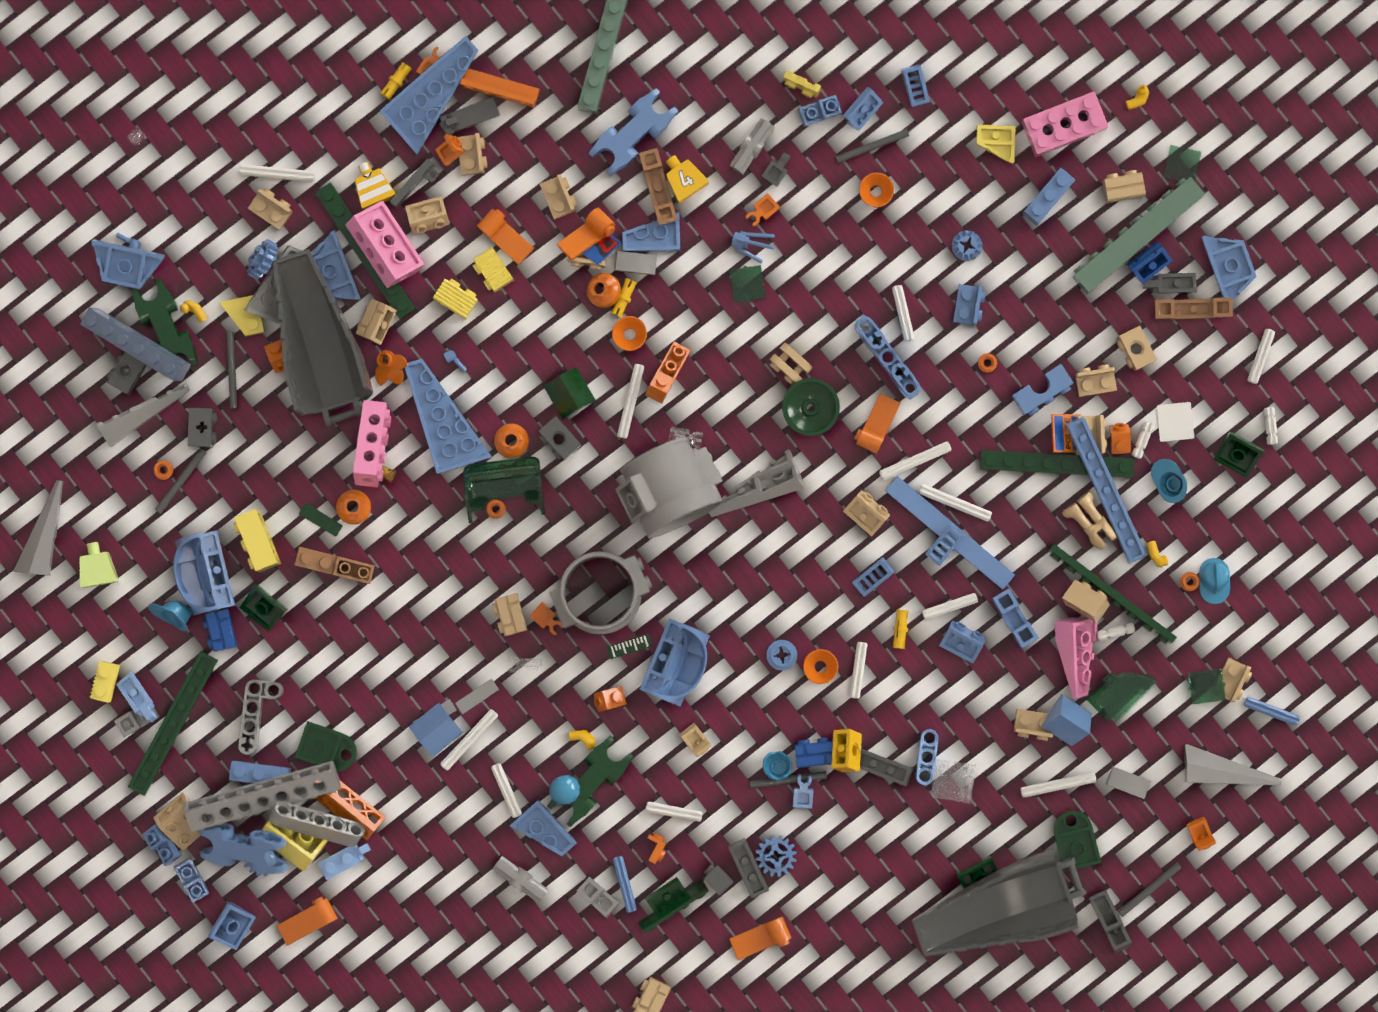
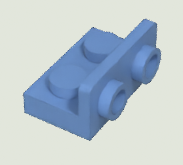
(862, 109)
(968, 305)
(963, 641)

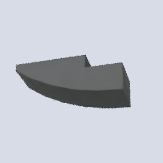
(1110, 921)

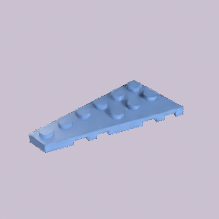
(423, 101)
(445, 428)

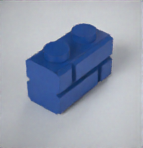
(1149, 262)
(220, 630)
(813, 754)

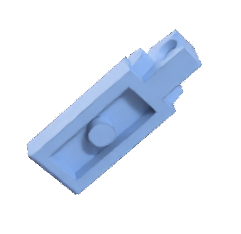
(137, 697)
(342, 860)

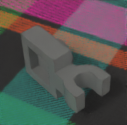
(775, 171)

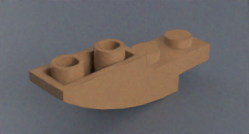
(334, 565)

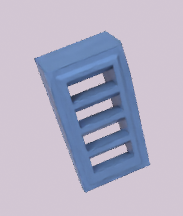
(906, 79)
(936, 556)
(861, 588)

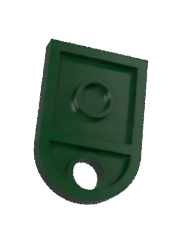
(325, 745)
(1076, 840)

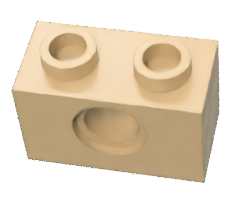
(1146, 354)

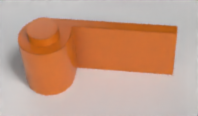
(596, 228)
(505, 236)
(877, 423)
(307, 921)
(761, 937)

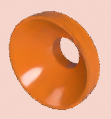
(880, 180)
(611, 290)
(622, 325)
(515, 450)
(361, 514)
(831, 666)

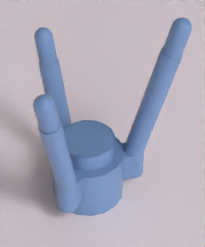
(742, 240)

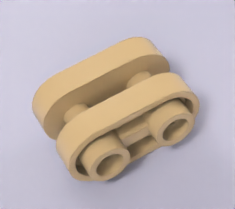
(778, 363)

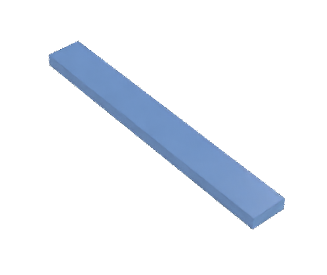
(1106, 490)
(938, 523)

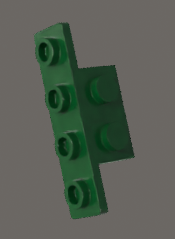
(670, 900)

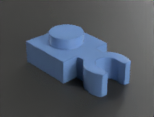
(803, 795)

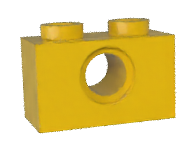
(846, 750)

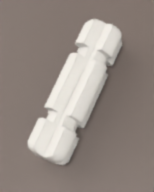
(1270, 425)
(1142, 440)
(1116, 631)

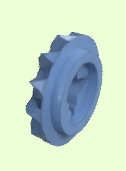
(958, 248)
(789, 660)

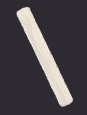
(278, 173)
(630, 401)
(915, 460)
(955, 503)
(469, 739)
(1058, 784)

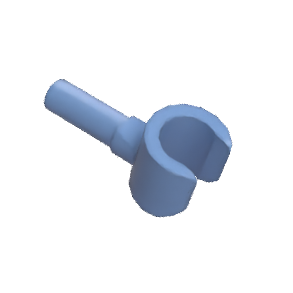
(133, 243)
(450, 355)

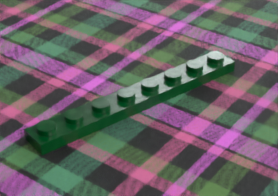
(341, 215)
(1050, 463)
(1117, 599)
(173, 723)

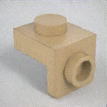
(695, 740)

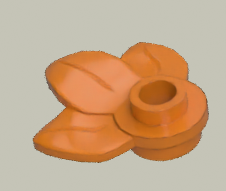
(390, 370)

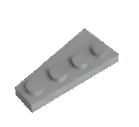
(264, 300)

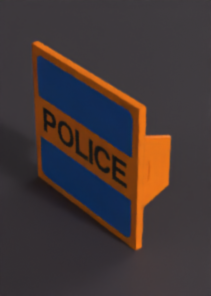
(1060, 435)

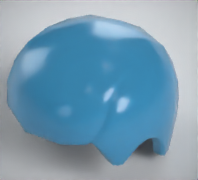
(777, 765)
(564, 789)

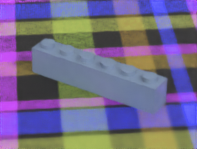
(135, 344)

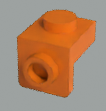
(450, 149)
(274, 354)
(1120, 438)
(609, 699)
(1201, 834)
(658, 852)

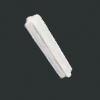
(903, 312)
(1261, 356)
(950, 606)
(858, 670)
(506, 790)
(674, 811)

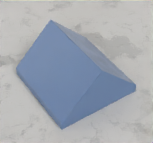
(1068, 721)
(435, 729)
(232, 926)

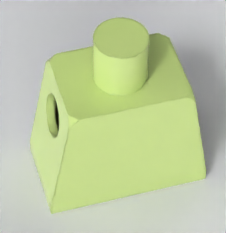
(96, 568)

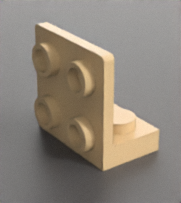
(174, 823)

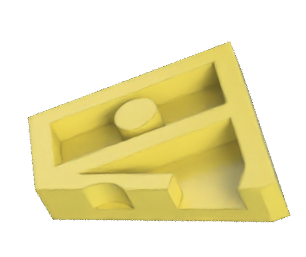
(808, 89)
(997, 140)
(247, 322)

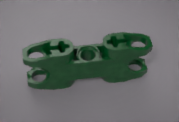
(159, 313)
(600, 769)

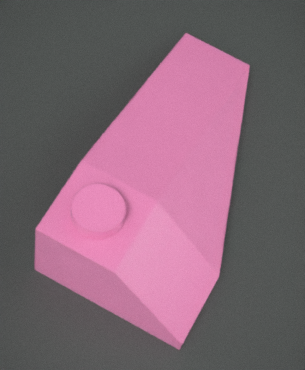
(1075, 645)

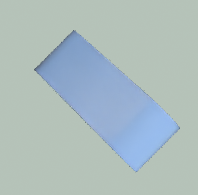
(928, 766)

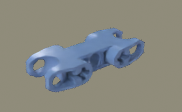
(622, 142)
(884, 347)
(253, 849)

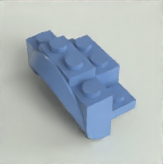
(202, 573)
(677, 663)

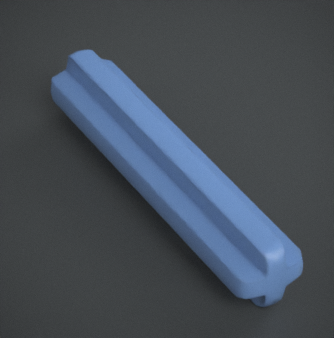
(1271, 711)
(624, 884)

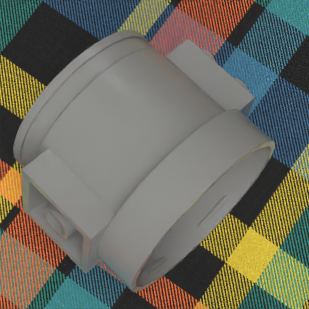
(669, 487)
(640, 583)

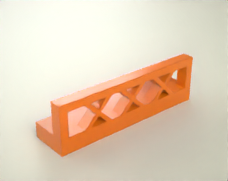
(500, 88)
(344, 808)

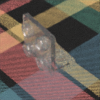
(953, 781)

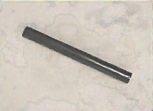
(871, 146)
(231, 369)
(180, 481)
(790, 779)
(1150, 889)

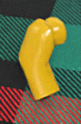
(1140, 98)
(194, 308)
(1154, 554)
(584, 736)

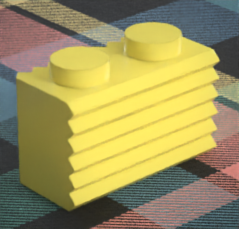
(492, 269)
(455, 298)
(105, 681)

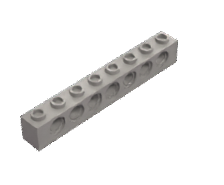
(268, 788)

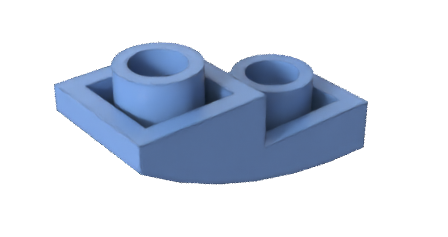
(819, 111)
(163, 844)
(191, 879)

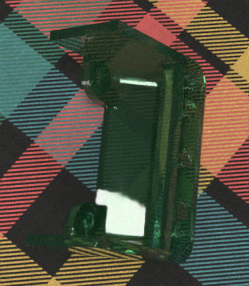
(502, 480)
(1120, 693)

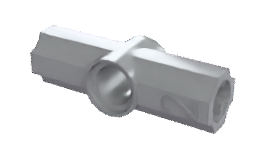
(752, 146)
(520, 879)

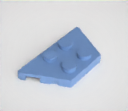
(125, 264)
(1229, 264)
(335, 268)

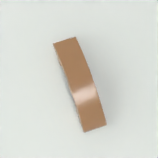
(658, 186)
(1194, 308)

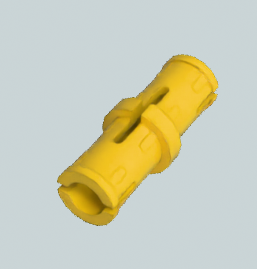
(395, 81)
(624, 298)
(900, 629)

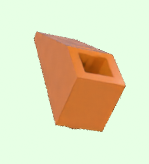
(667, 372)

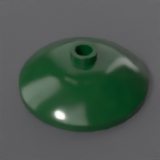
(819, 395)

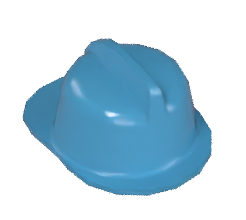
(1169, 480)
(1214, 580)
(173, 613)

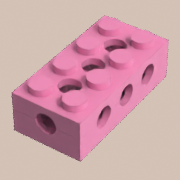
(1060, 136)
(384, 244)
(370, 443)

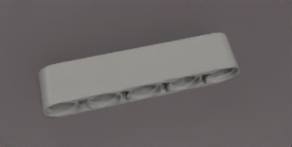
(316, 824)

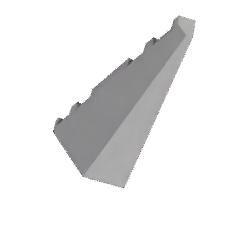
(127, 422)
(776, 480)
(38, 551)
(1211, 768)

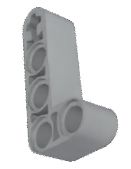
(255, 717)

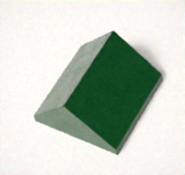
(569, 393)
(1238, 454)
(263, 607)
(976, 872)

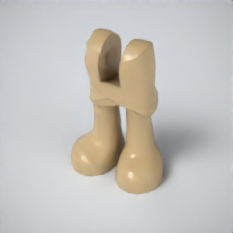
(1092, 531)

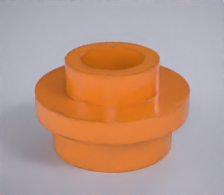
(991, 358)
(159, 465)
(491, 504)
(1194, 577)

